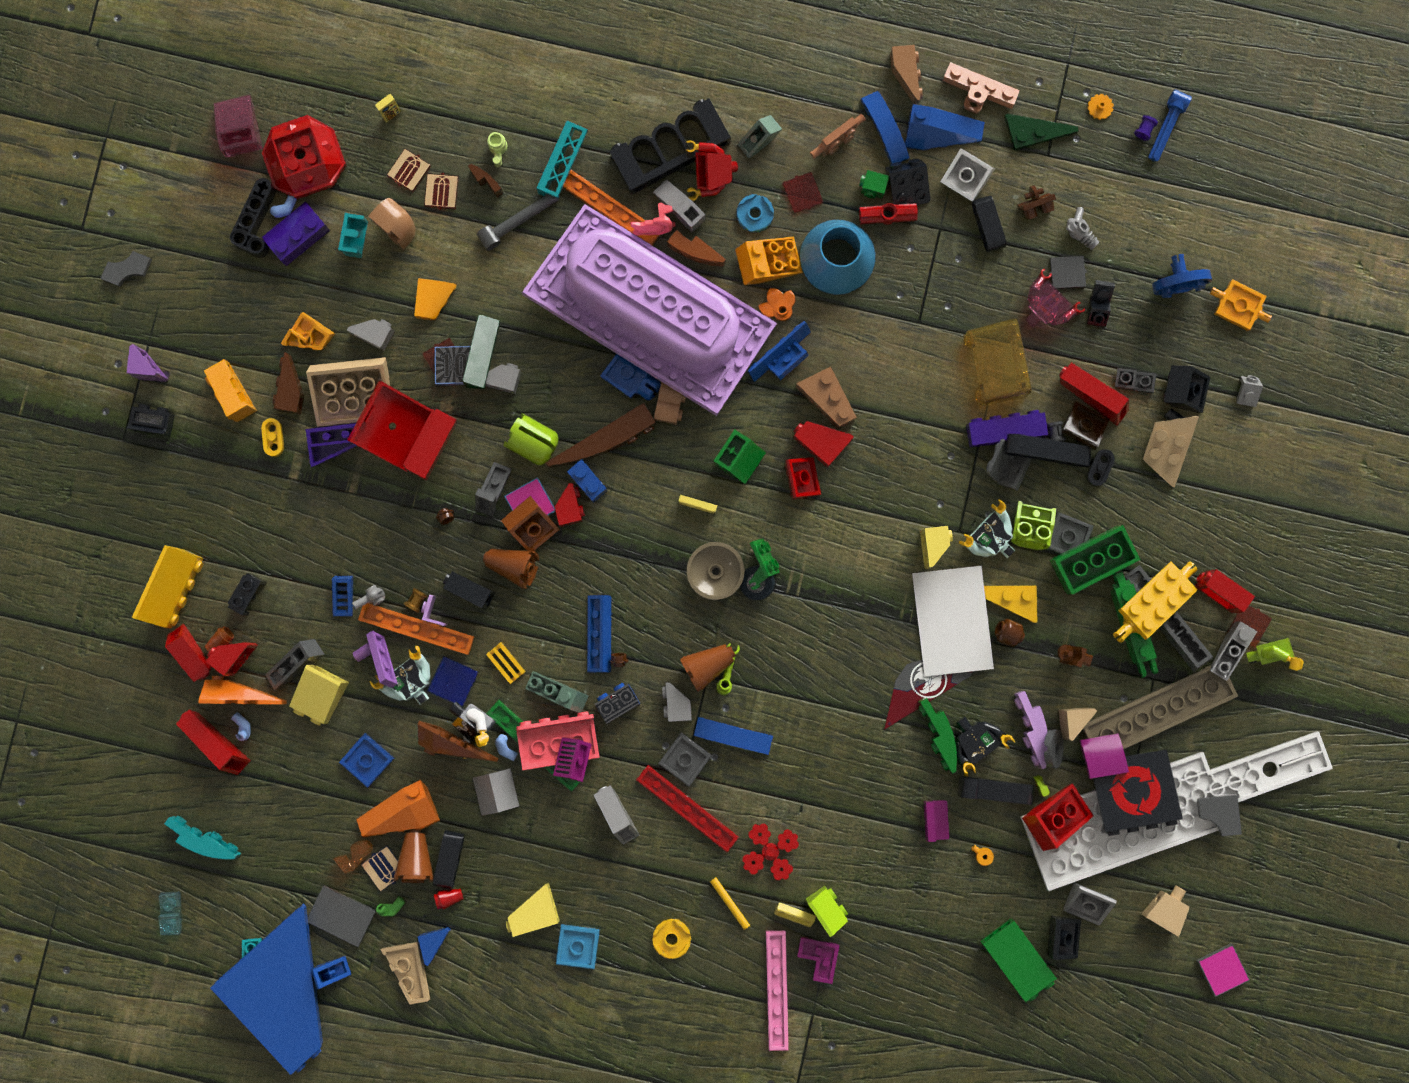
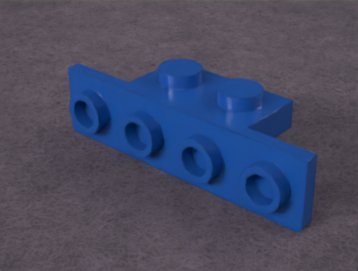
(783, 356)

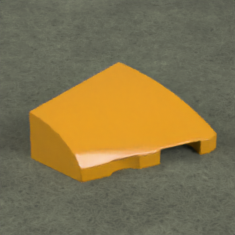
(431, 298)
(308, 334)

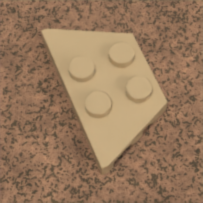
(1169, 447)

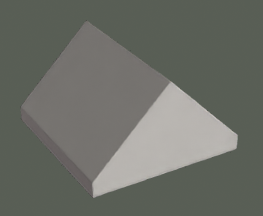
(496, 792)
(1088, 904)

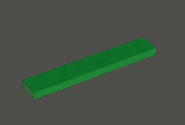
(508, 722)

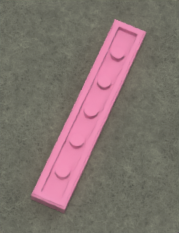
(777, 990)

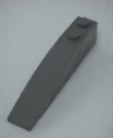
(1175, 629)

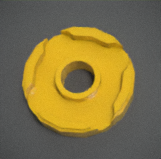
(667, 927)

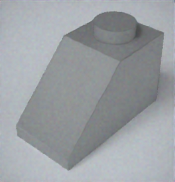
(373, 332)
(504, 378)

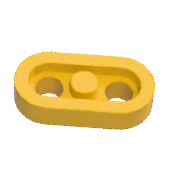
(270, 438)

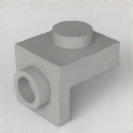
(1249, 391)

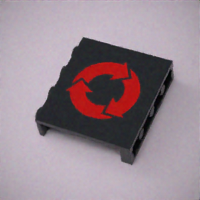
(1140, 796)

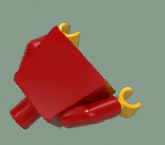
(712, 169)

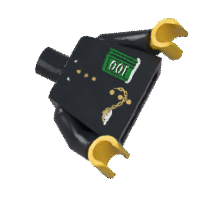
(977, 742)

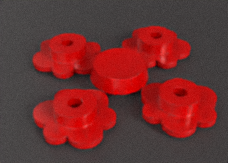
(770, 851)

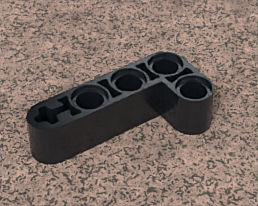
(257, 215)
(995, 790)

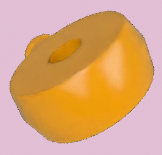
(980, 853)

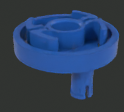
(1182, 279)

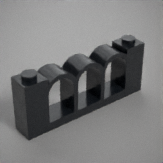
(627, 166)

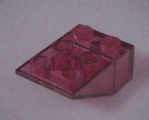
(237, 126)

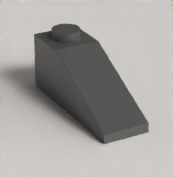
(294, 663)

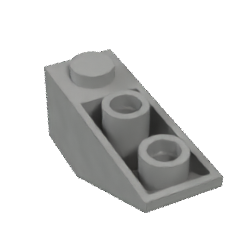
(683, 208)
(1232, 649)

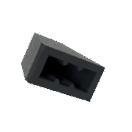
(468, 590)

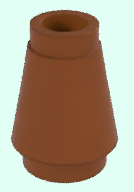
(222, 636)

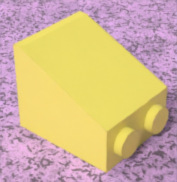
(318, 694)

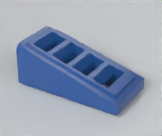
(335, 596)

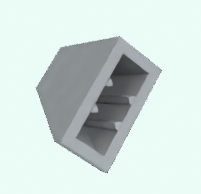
(616, 814)

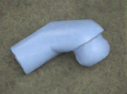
(284, 209)
(502, 748)

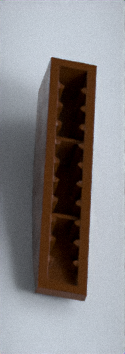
(608, 438)

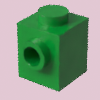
(873, 184)

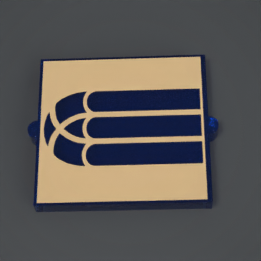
(381, 868)

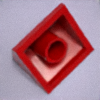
(802, 478)

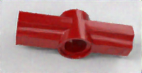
(900, 213)

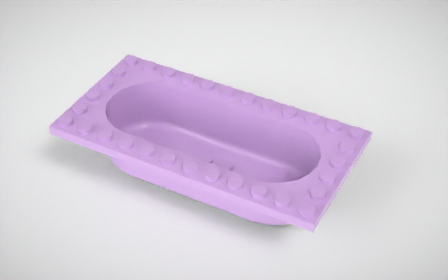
(649, 309)

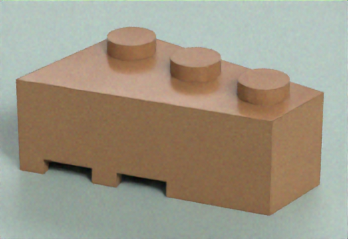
(827, 395)

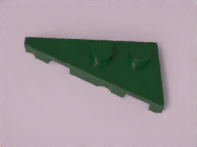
(1032, 131)

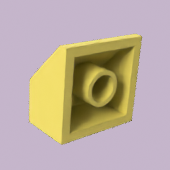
(934, 544)

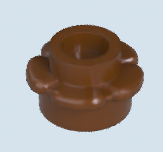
(445, 516)
(619, 659)

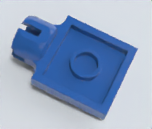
(630, 378)

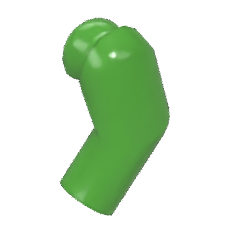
(390, 909)

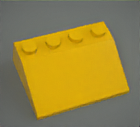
(168, 587)

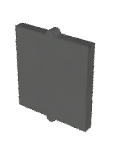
(1068, 272)

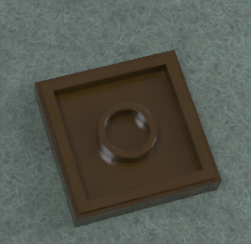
(1085, 425)

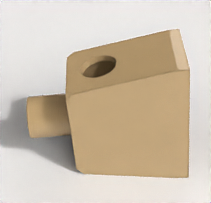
(1168, 910)

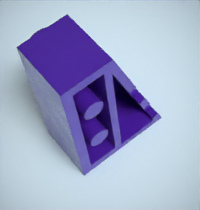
(328, 442)

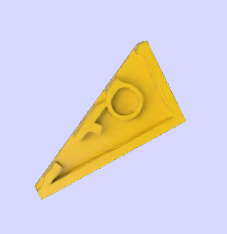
(1017, 599)

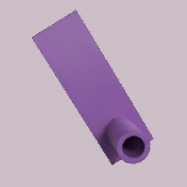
(378, 648)

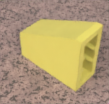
(534, 913)

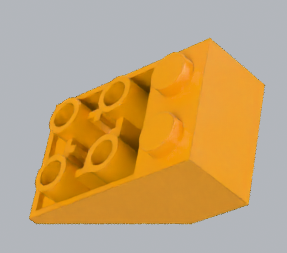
(768, 260)

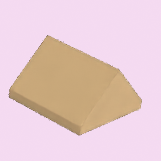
(1073, 721)

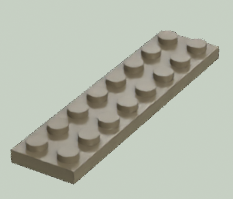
(1163, 708)

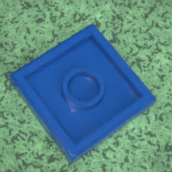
(366, 760)

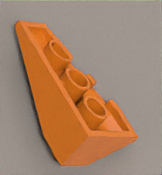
(404, 810)

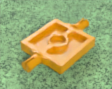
(1240, 305)

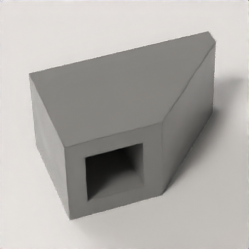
(678, 705)

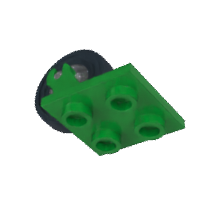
(760, 580)

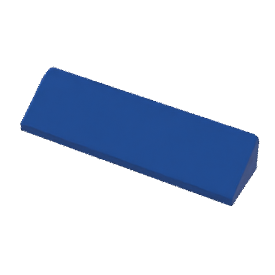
(599, 633)

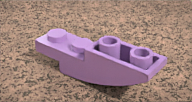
(1036, 735)

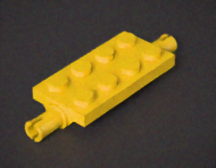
(1156, 601)

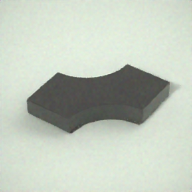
(118, 272)

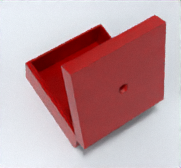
(417, 436)

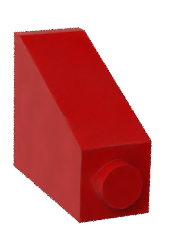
(822, 441)
(187, 653)

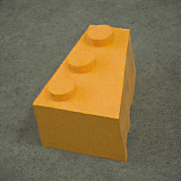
(229, 391)

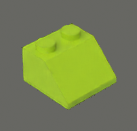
(827, 911)

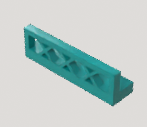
(557, 158)

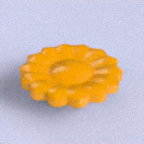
(1100, 106)

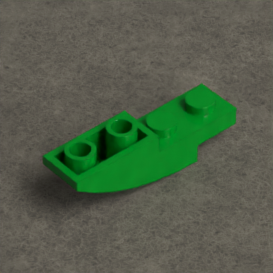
(944, 740)

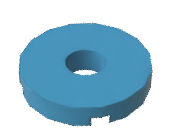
(757, 224)

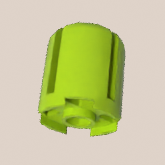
(532, 440)

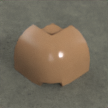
(394, 222)

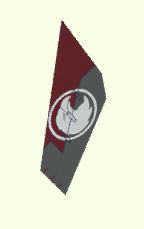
(913, 686)

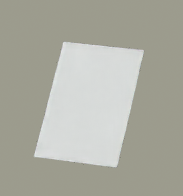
(953, 621)

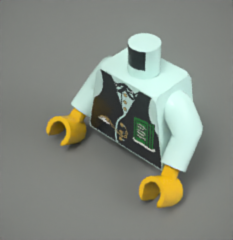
(991, 534)
(411, 679)

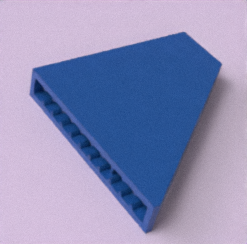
(277, 993)

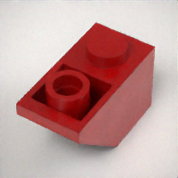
(568, 508)

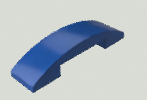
(886, 127)
(733, 735)

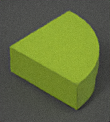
(1042, 789)

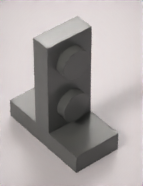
(489, 494)

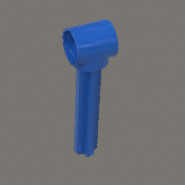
(1176, 104)

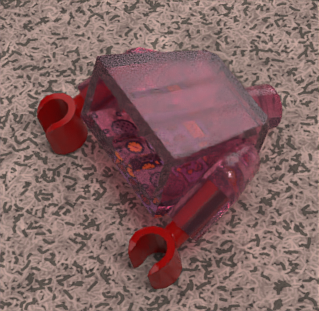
(1049, 303)

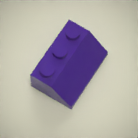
(295, 234)

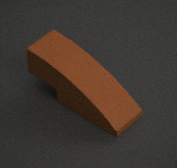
(695, 250)

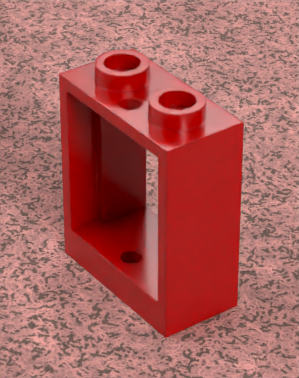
(1224, 591)

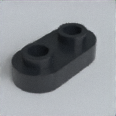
(1100, 468)

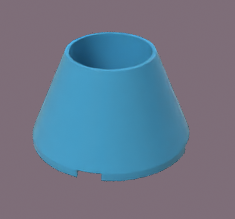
(831, 277)

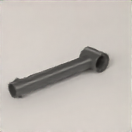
(490, 236)

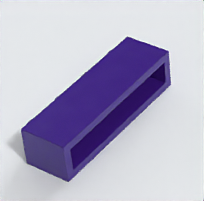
(993, 430)

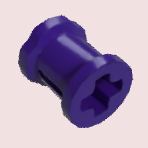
(1146, 128)

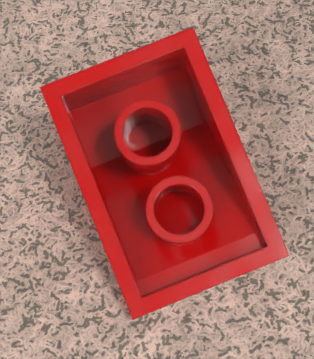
(1058, 818)

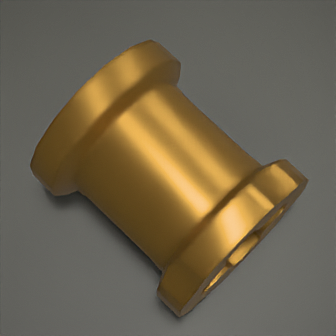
(415, 600)

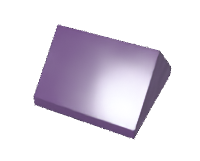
(142, 366)

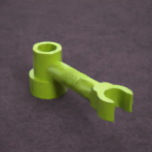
(726, 677)

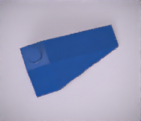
(938, 128)

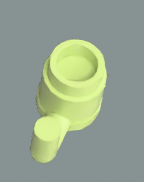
(497, 146)

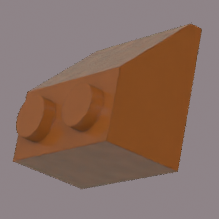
(530, 524)

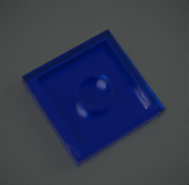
(452, 681)

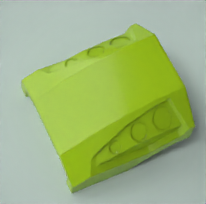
(1033, 526)

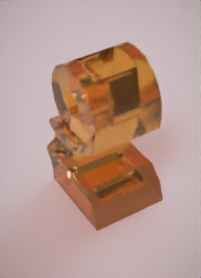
(358, 851)

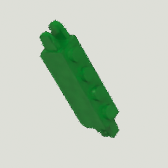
(1139, 649)

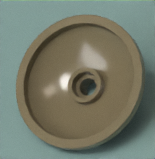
(713, 556)

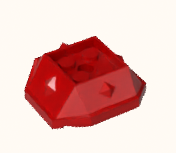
(312, 173)

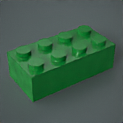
(1094, 560)

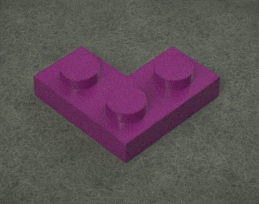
(823, 953)

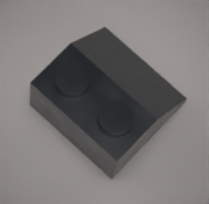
(1186, 388)

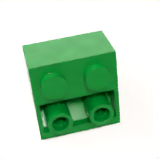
(739, 457)

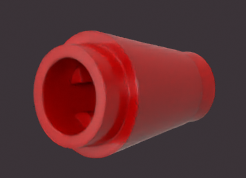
(447, 898)

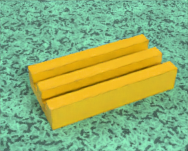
(499, 667)

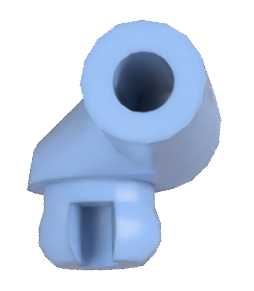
(244, 726)

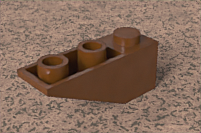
(289, 391)

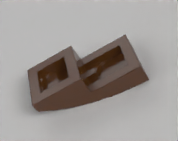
(483, 177)

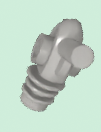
(1079, 230)
(374, 596)

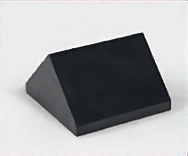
(1064, 938)

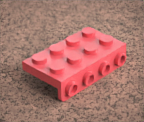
(541, 741)

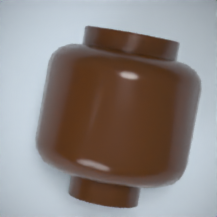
(1009, 632)

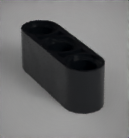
(989, 223)
(448, 859)

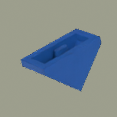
(431, 942)
(330, 972)

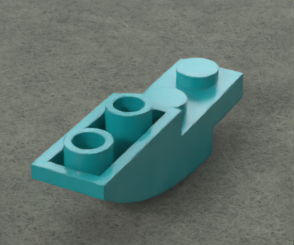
(207, 845)

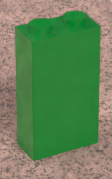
(1018, 960)

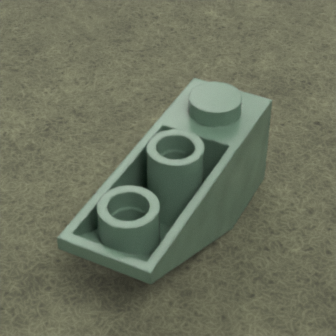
(557, 692)

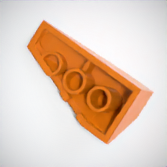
(228, 692)

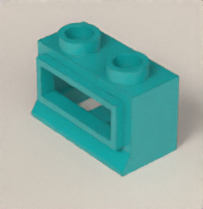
(353, 235)

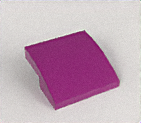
(1104, 756)

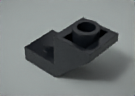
(1100, 303)

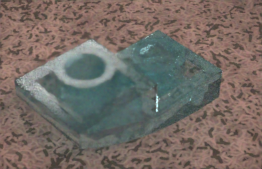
(171, 913)

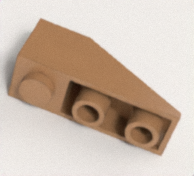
(905, 70)

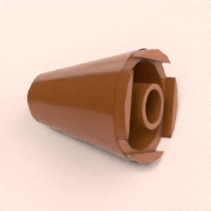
(513, 565)
(707, 664)
(414, 859)

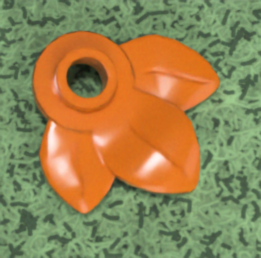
(777, 302)

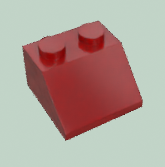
(230, 658)

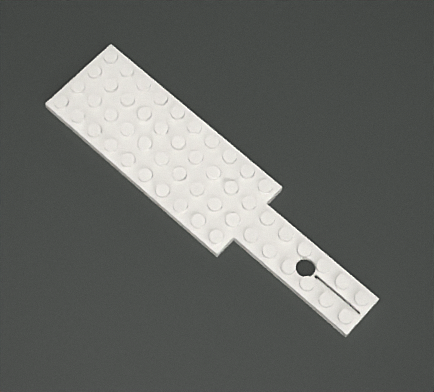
(1092, 852)

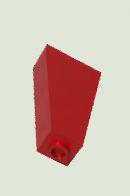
(1095, 393)
(212, 743)

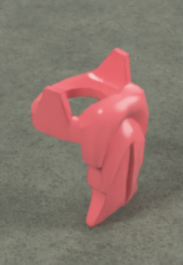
(657, 226)

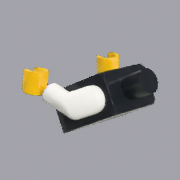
(472, 723)

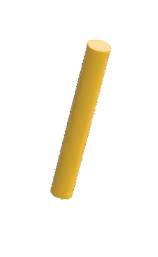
(730, 904)

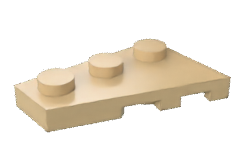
(409, 968)

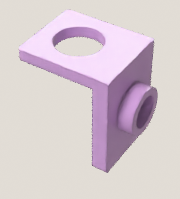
(427, 609)

